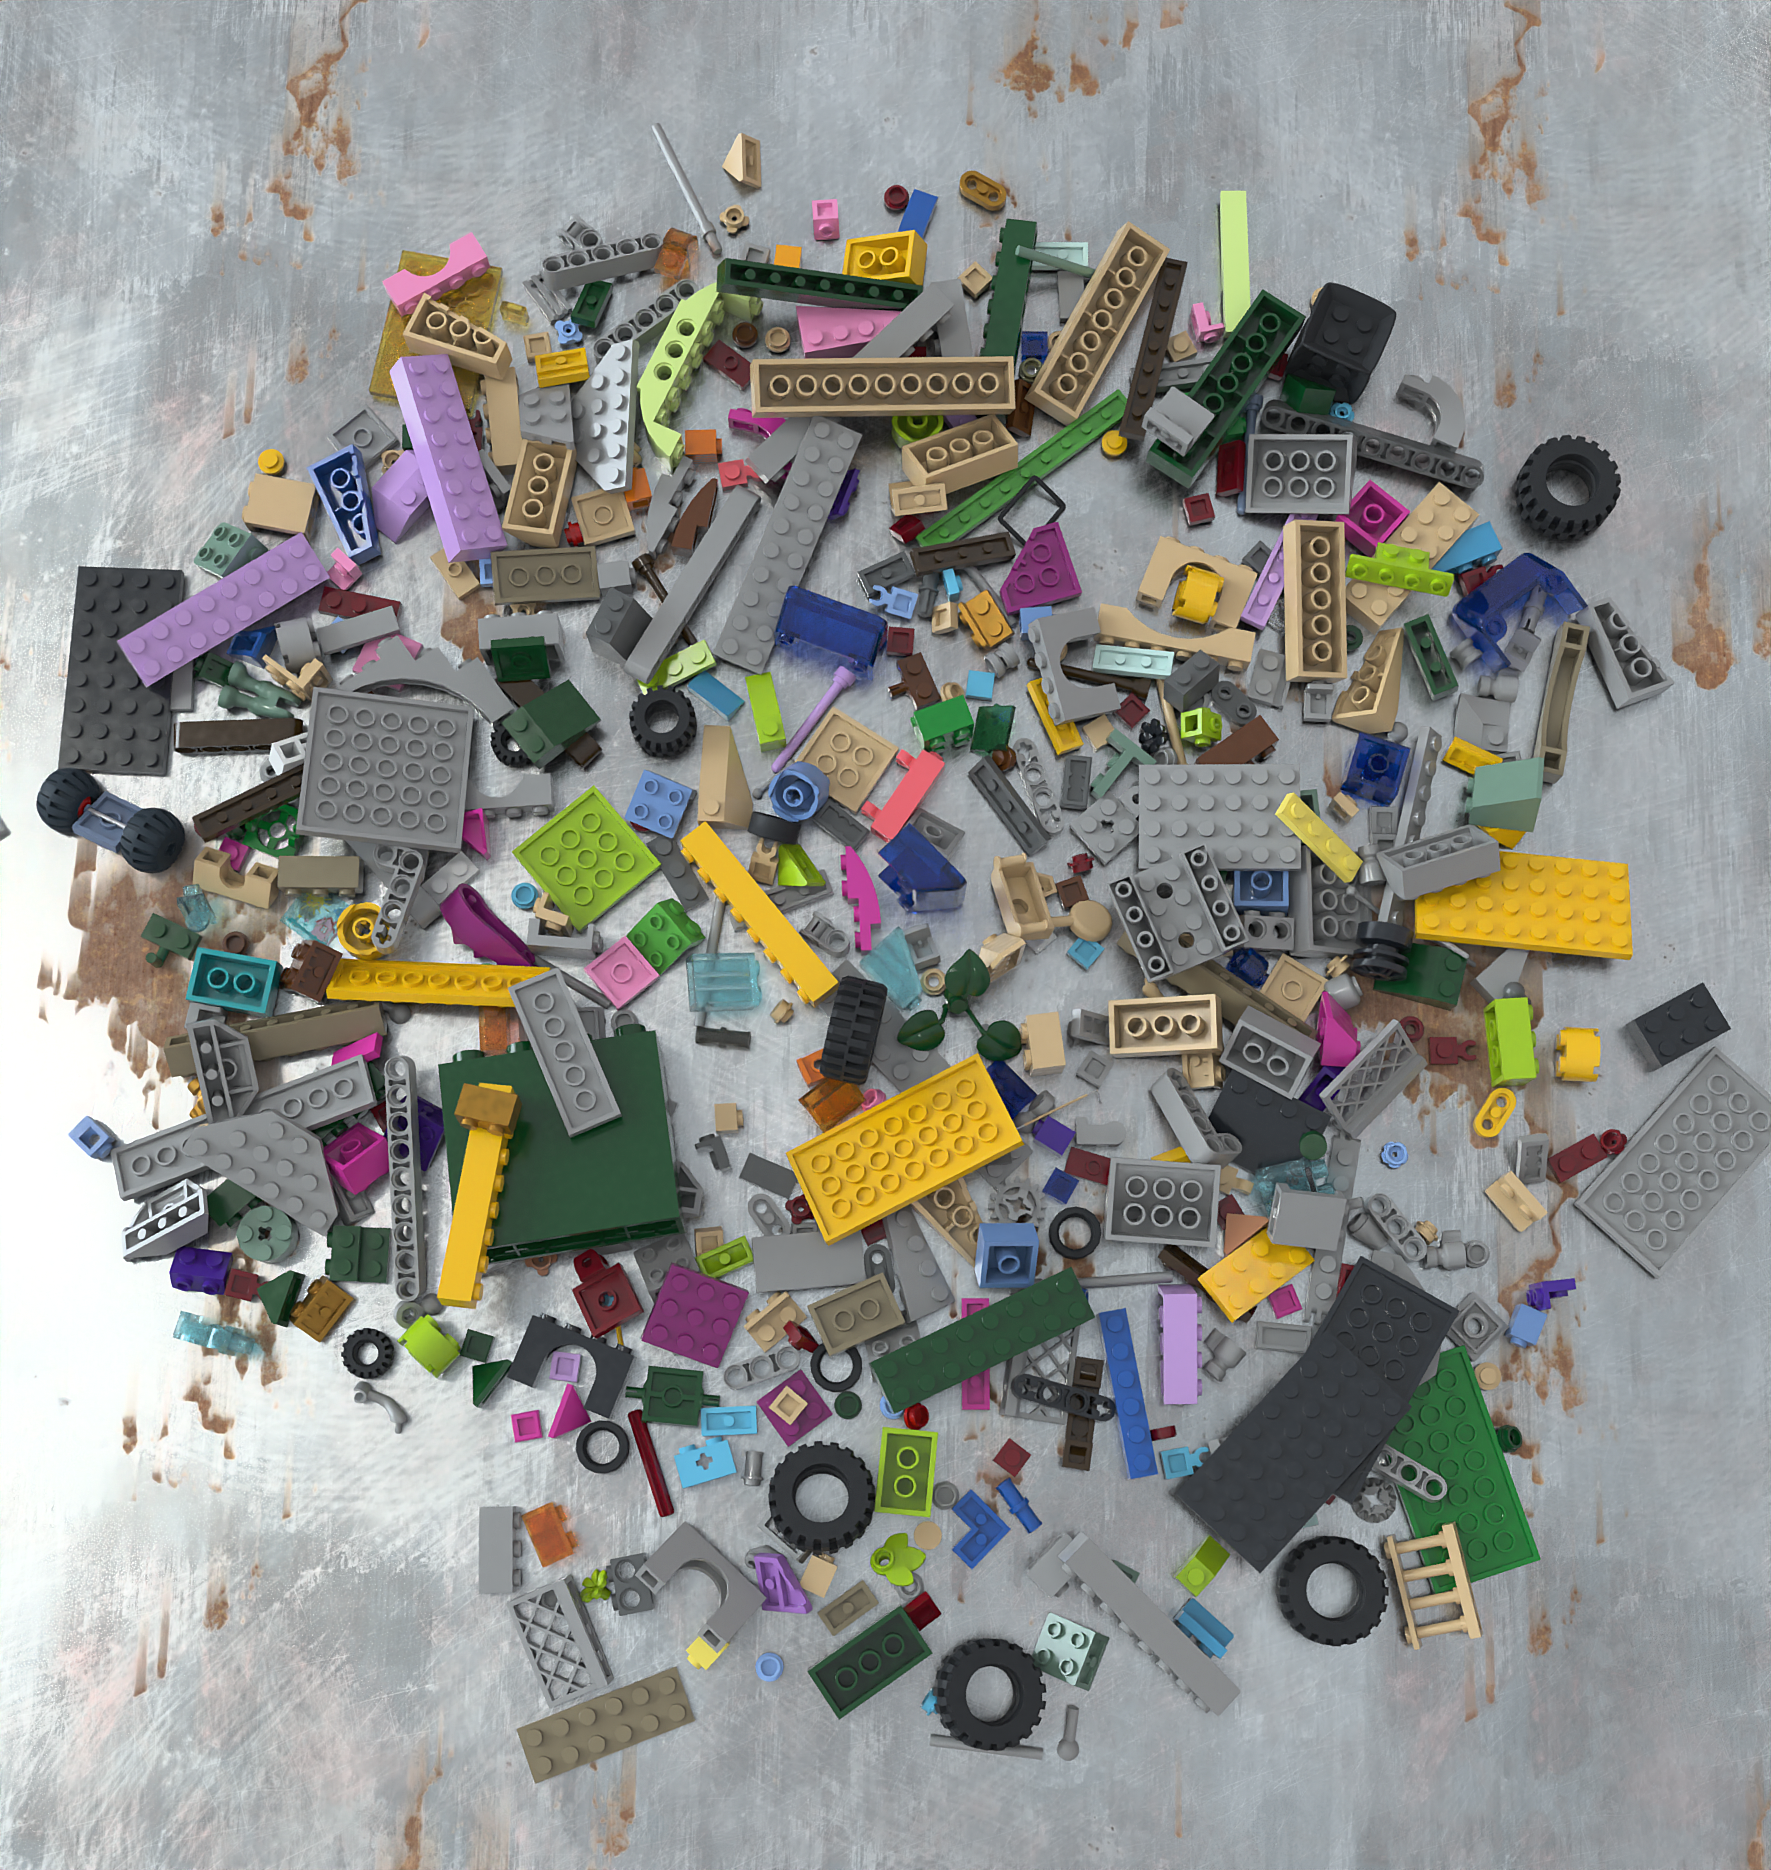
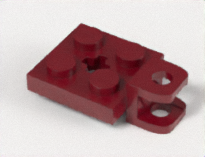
(599, 1281)

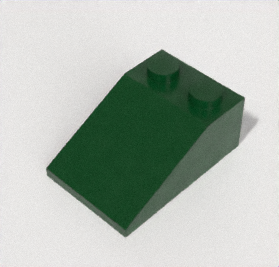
(551, 723)
(1431, 978)

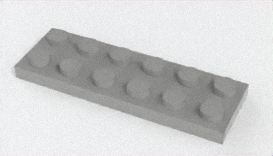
(564, 1052)

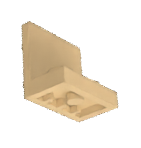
(311, 675)

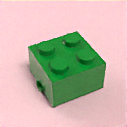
(943, 725)

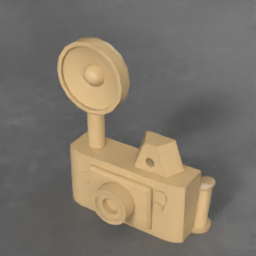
(1025, 910)

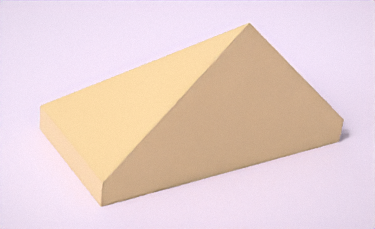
(744, 160)

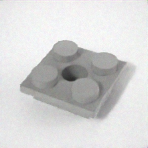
(1491, 1326)

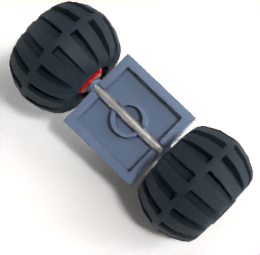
(74, 803)

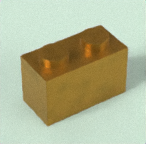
(488, 1109)

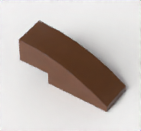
(695, 520)

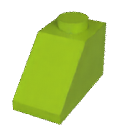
(1201, 1566)

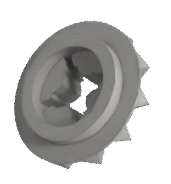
(1379, 1512)

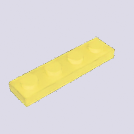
(1319, 837)

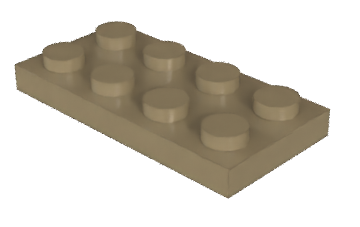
(544, 575)

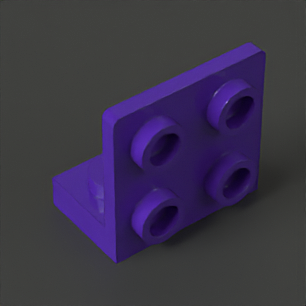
(430, 1131)

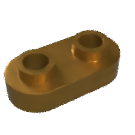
(984, 190)

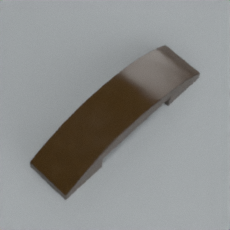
(1080, 1430)

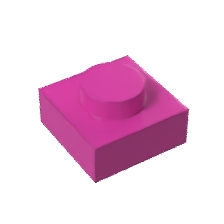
(238, 853)

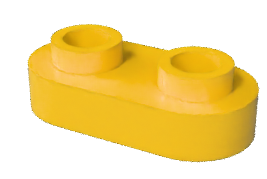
(1493, 1113)

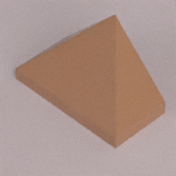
(1241, 1229)

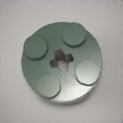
(252, 1236)

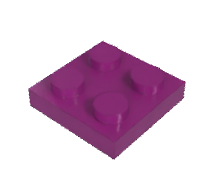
(809, 1418)

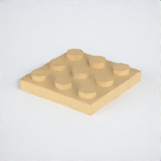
(849, 757)

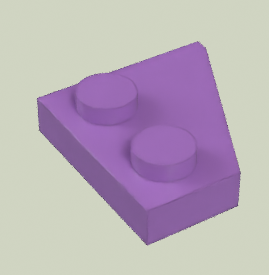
(780, 1585)

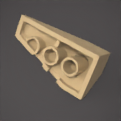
(1374, 693)
(723, 788)
(1001, 954)
(953, 1217)

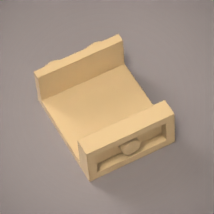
(912, 499)

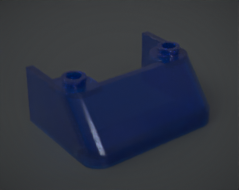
(1480, 609)
(832, 627)
(920, 873)

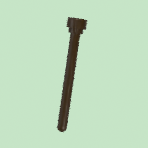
(645, 566)
(1138, 687)

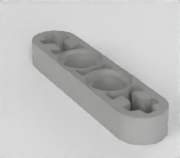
(1042, 785)

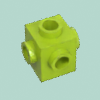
(1201, 726)

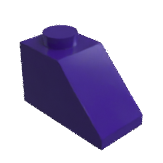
(1318, 1084)

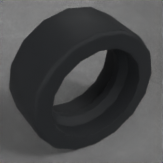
(774, 828)
(1094, 1226)
(835, 1386)
(581, 1445)

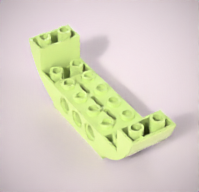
(676, 358)

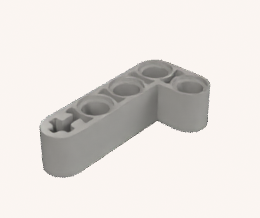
(393, 900)
(1191, 1122)

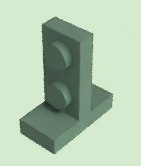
(1117, 762)

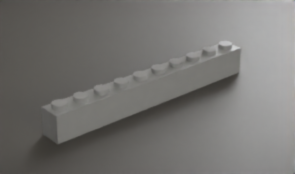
(892, 342)

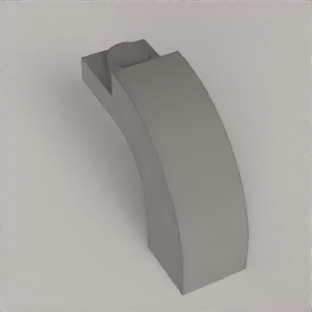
(1444, 405)

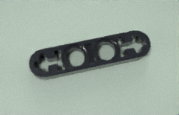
(1064, 1393)

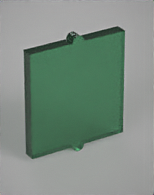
(993, 728)

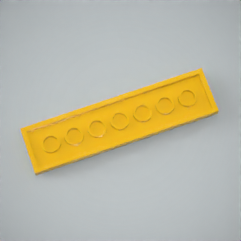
(427, 982)

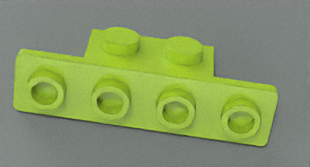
(1401, 569)

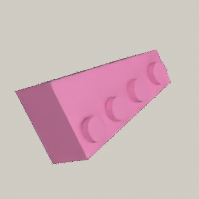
(839, 331)

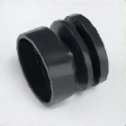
(1382, 950)

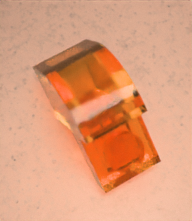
(676, 253)

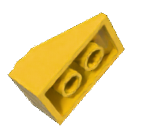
(887, 257)

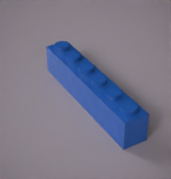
(1126, 1393)

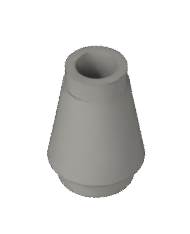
(1367, 1231)

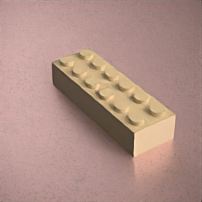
(1431, 528)
(1315, 601)

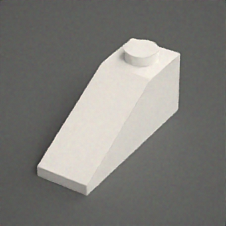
(288, 753)

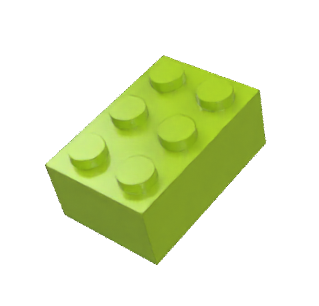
(1510, 1042)
(906, 1472)

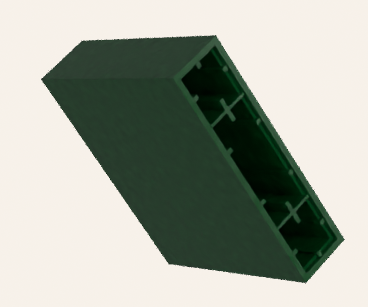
(581, 1189)

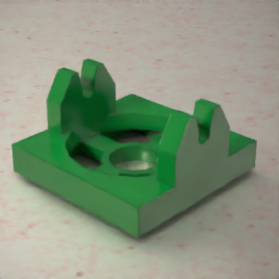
(294, 840)

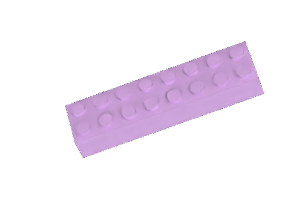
(447, 457)
(223, 609)

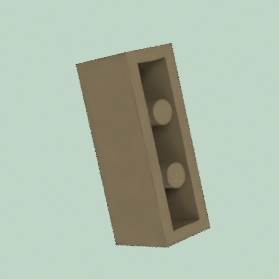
(320, 875)

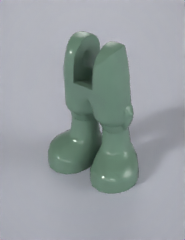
(267, 694)

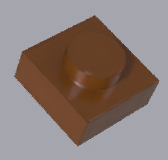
(1071, 891)

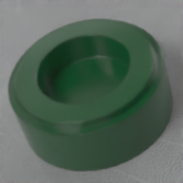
(1313, 1145)

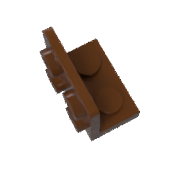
(310, 969)

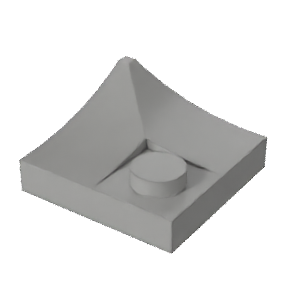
(1483, 722)

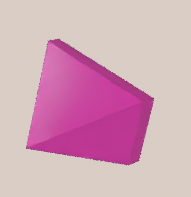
(569, 1413)

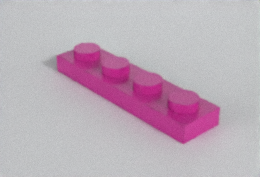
(976, 1388)

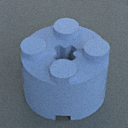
(799, 791)

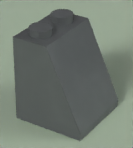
(617, 627)

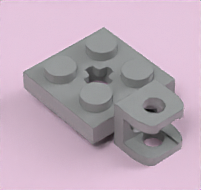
(1120, 812)

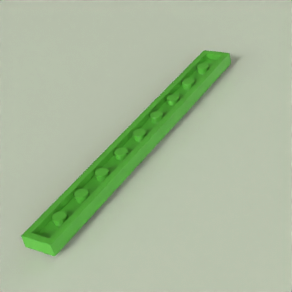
(1039, 463)

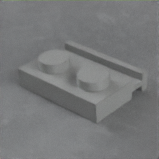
(1268, 680)

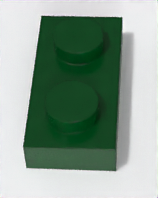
(591, 303)

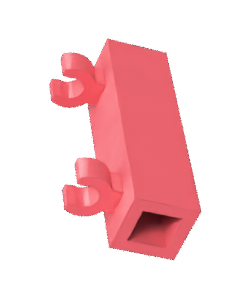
(908, 795)

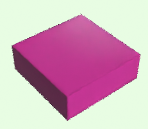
(1284, 1301)
(527, 1426)

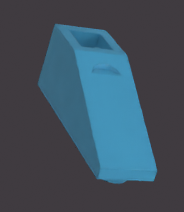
(1471, 549)

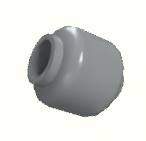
(1344, 990)

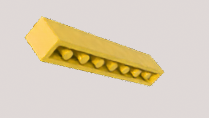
(759, 914)
(473, 1216)

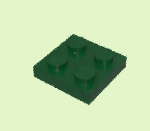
(520, 658)

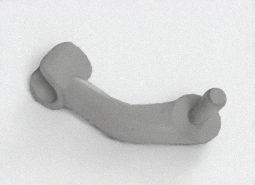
(396, 1414)

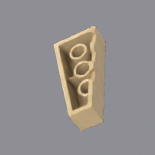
(440, 331)

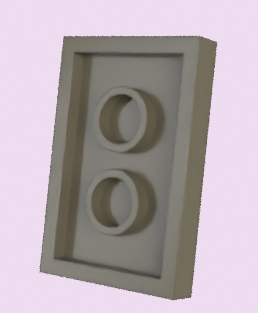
(856, 1315)

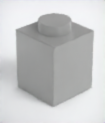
(617, 576)

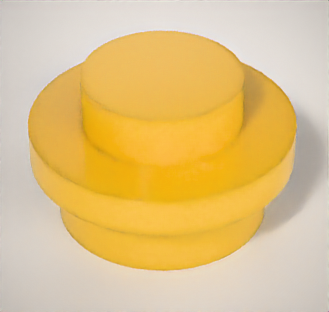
(1113, 443)
(271, 461)

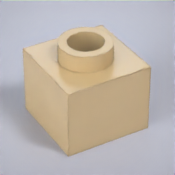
(727, 1118)

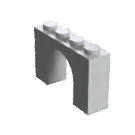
(1065, 699)
(690, 1550)

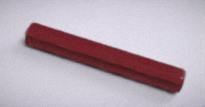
(651, 1463)

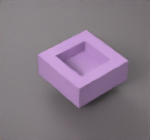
(565, 1366)

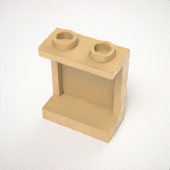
(281, 505)

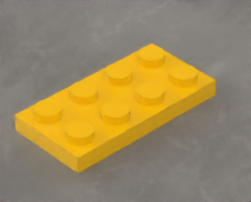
(1253, 1274)

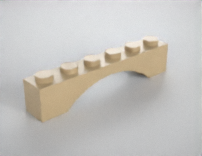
(1121, 628)

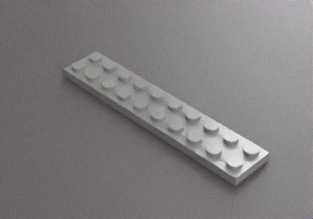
(787, 542)
(909, 1067)
(309, 1101)

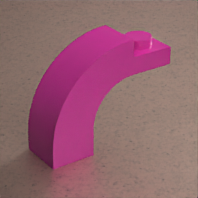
(742, 420)

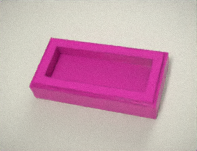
(369, 1047)

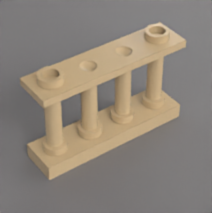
(1454, 1567)

